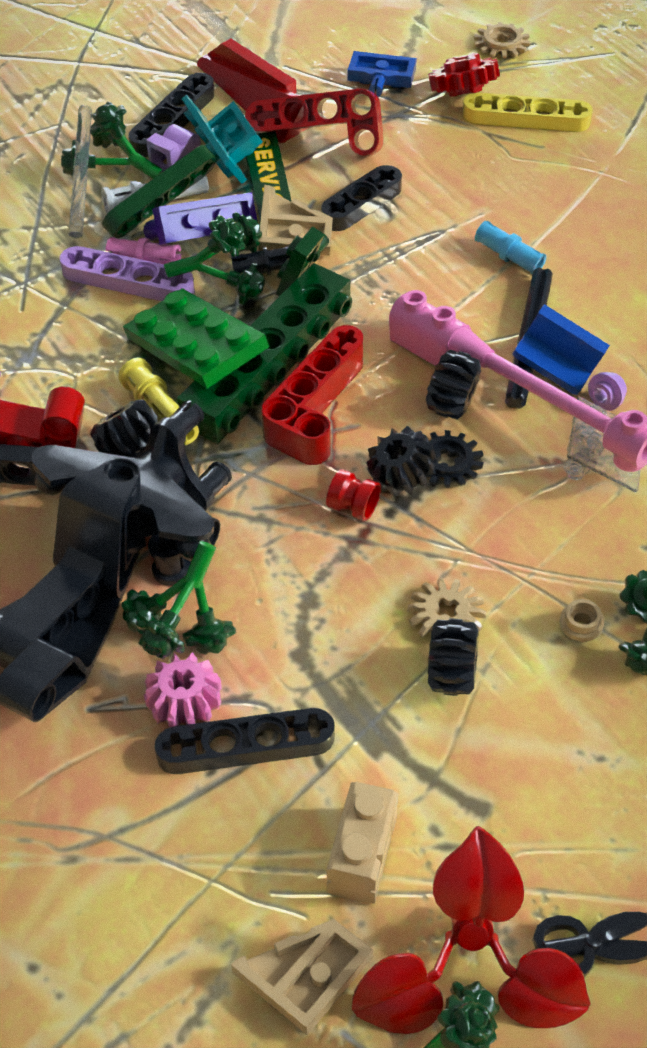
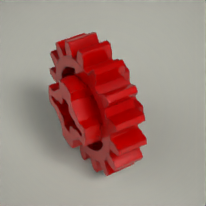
(464, 74)

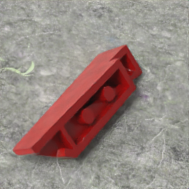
(250, 79)

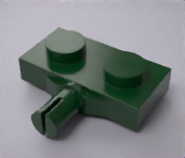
(302, 255)

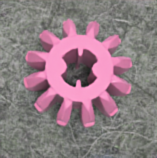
(182, 691)

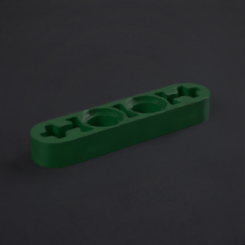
(159, 191)

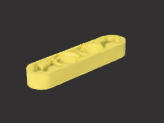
(563, 113)

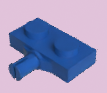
(381, 70)

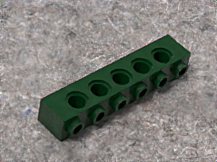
(291, 328)

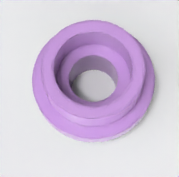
(607, 390)

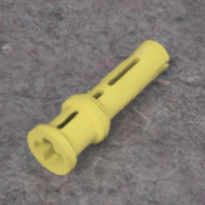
(151, 389)

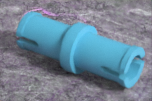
(509, 247)

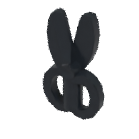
(600, 943)

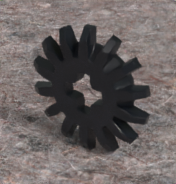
(463, 464)

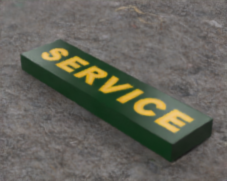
(267, 168)

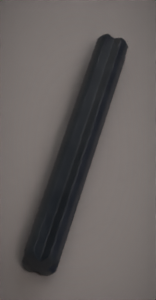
(536, 298)

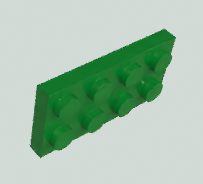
(195, 337)

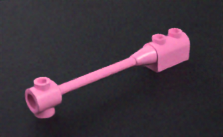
(434, 331)

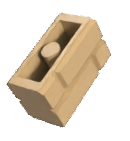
(362, 842)

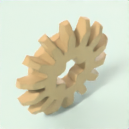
(515, 41)
(429, 605)

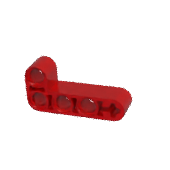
(314, 116)
(294, 410)
(38, 427)

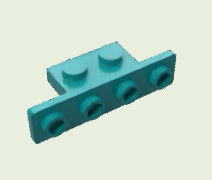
(225, 135)

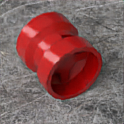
(353, 495)

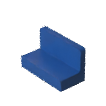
(560, 350)

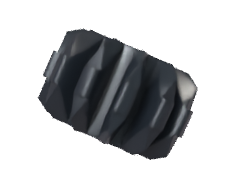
(453, 384)
(124, 429)
(402, 461)
(453, 657)

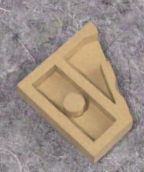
(286, 219)
(306, 972)

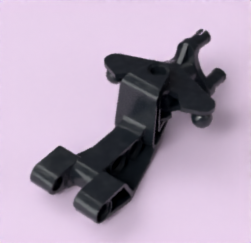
(101, 526)

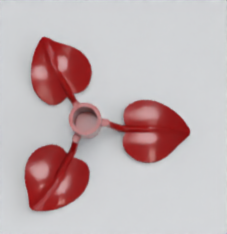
(473, 889)

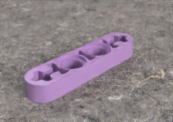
(86, 267)

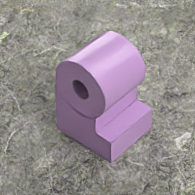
(171, 146)

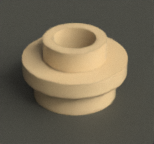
(583, 611)

